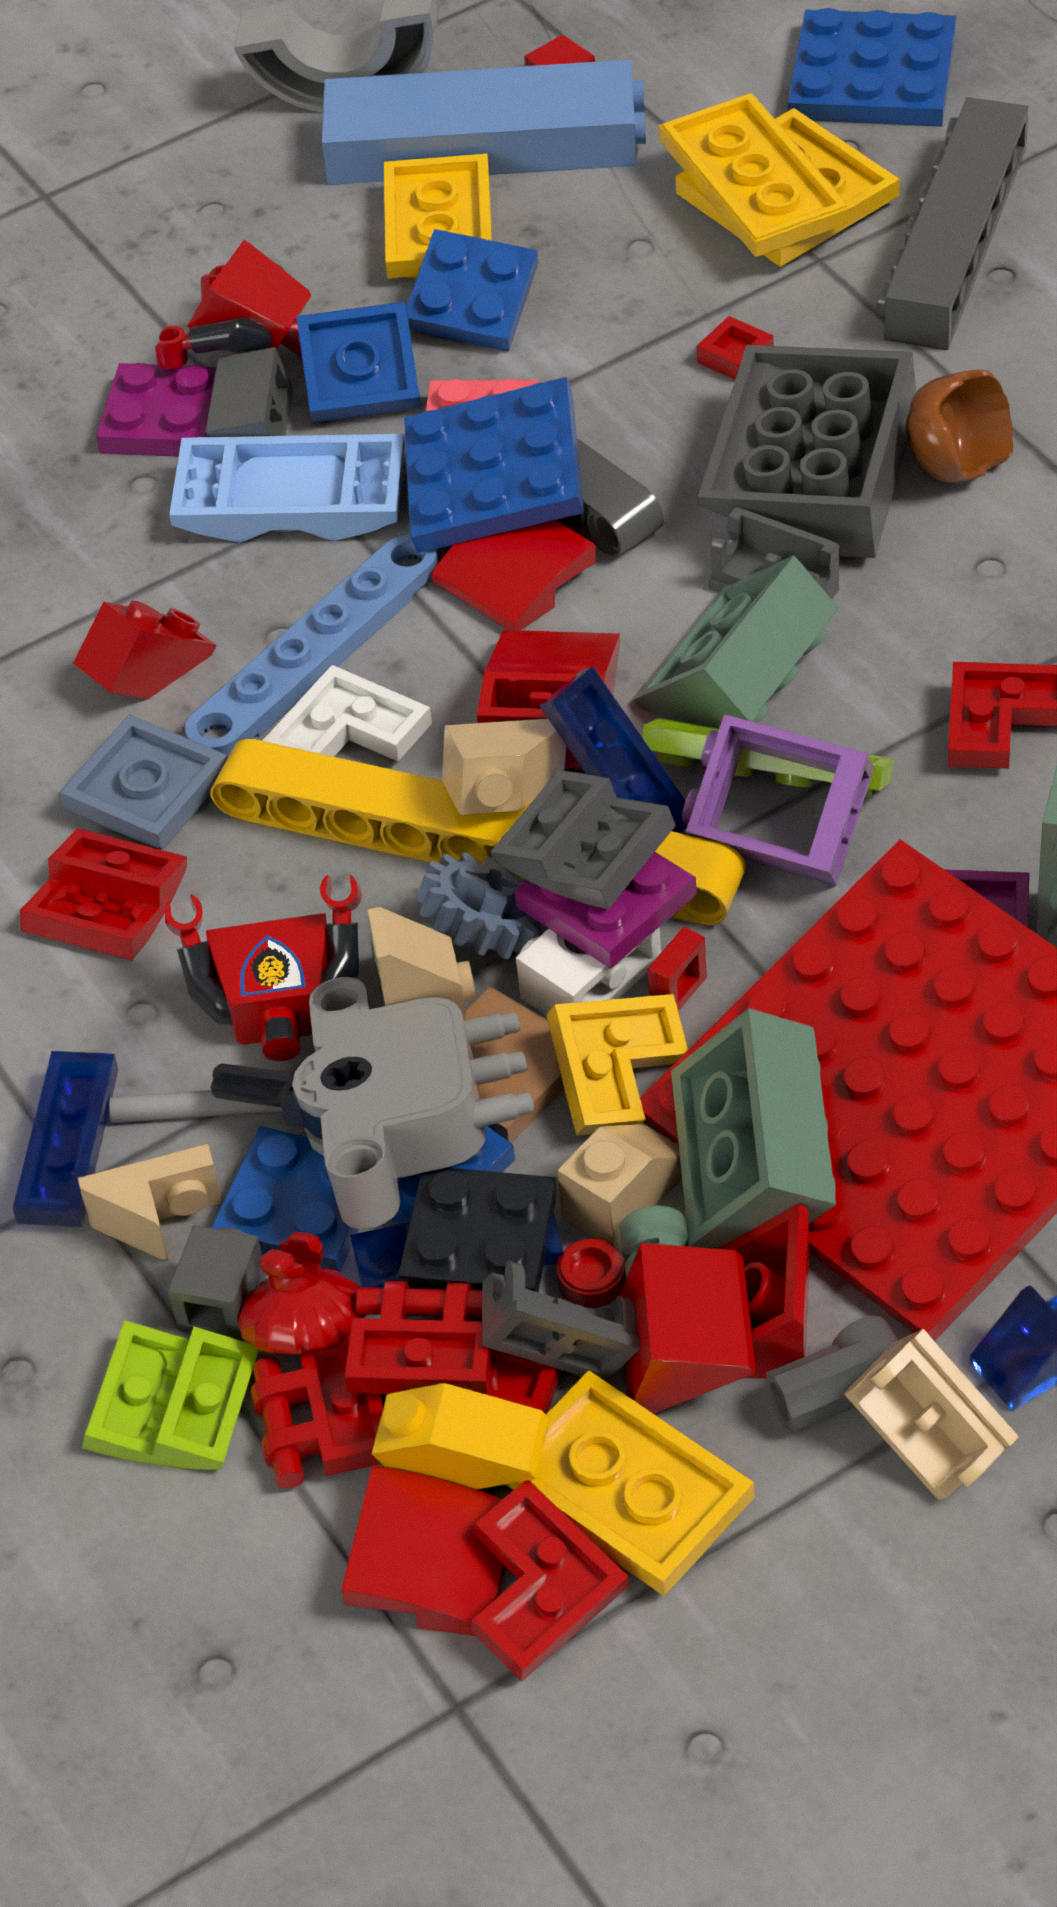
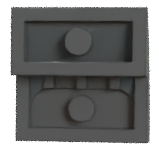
(583, 839)

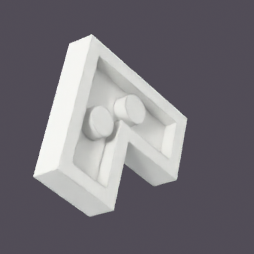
(352, 709)

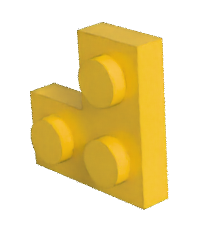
(600, 1046)

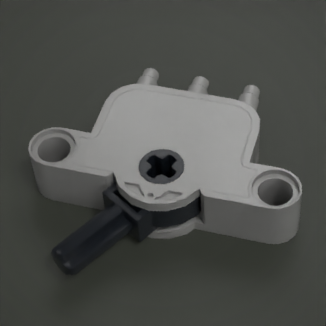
(386, 1092)

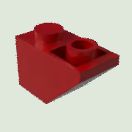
(141, 650)

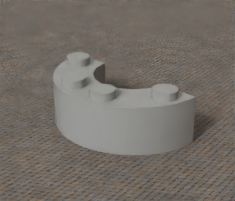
(296, 58)

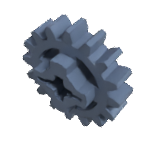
(477, 905)

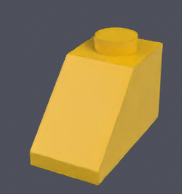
(460, 1436)

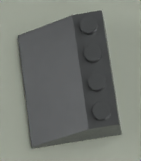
(814, 441)

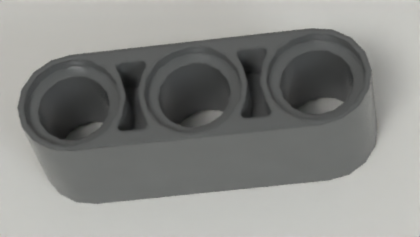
(615, 505)

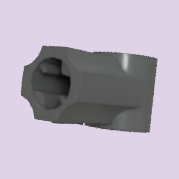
(816, 1383)

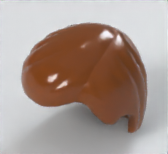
(960, 426)

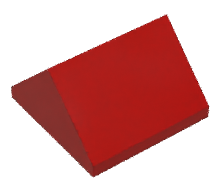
(777, 1287)
(688, 1323)

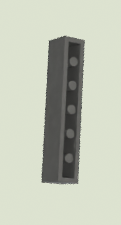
(953, 223)

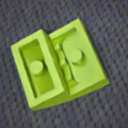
(170, 1398)

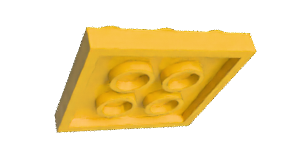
(852, 174)

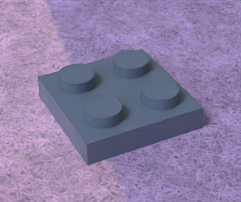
(143, 782)

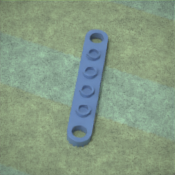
(312, 644)

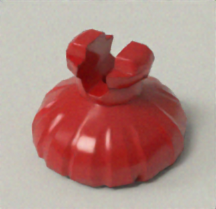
(299, 1302)

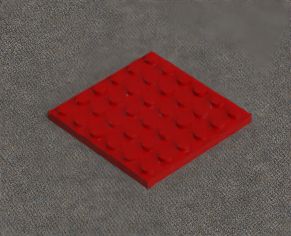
(931, 1084)

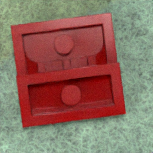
(515, 571)
(103, 894)
(421, 1552)

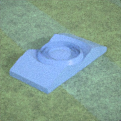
(287, 485)

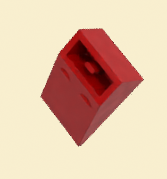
(535, 665)

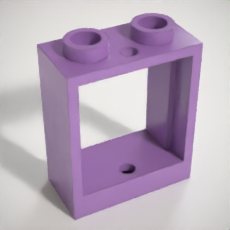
(840, 813)

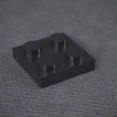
(474, 1224)

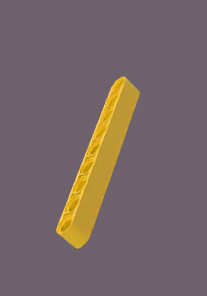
(417, 816)

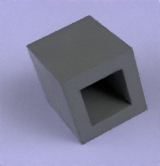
(214, 1279)

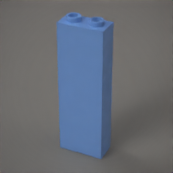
(516, 115)

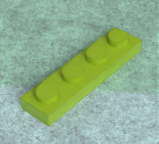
(682, 742)

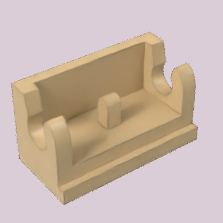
(930, 1414)

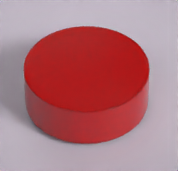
(591, 1272)

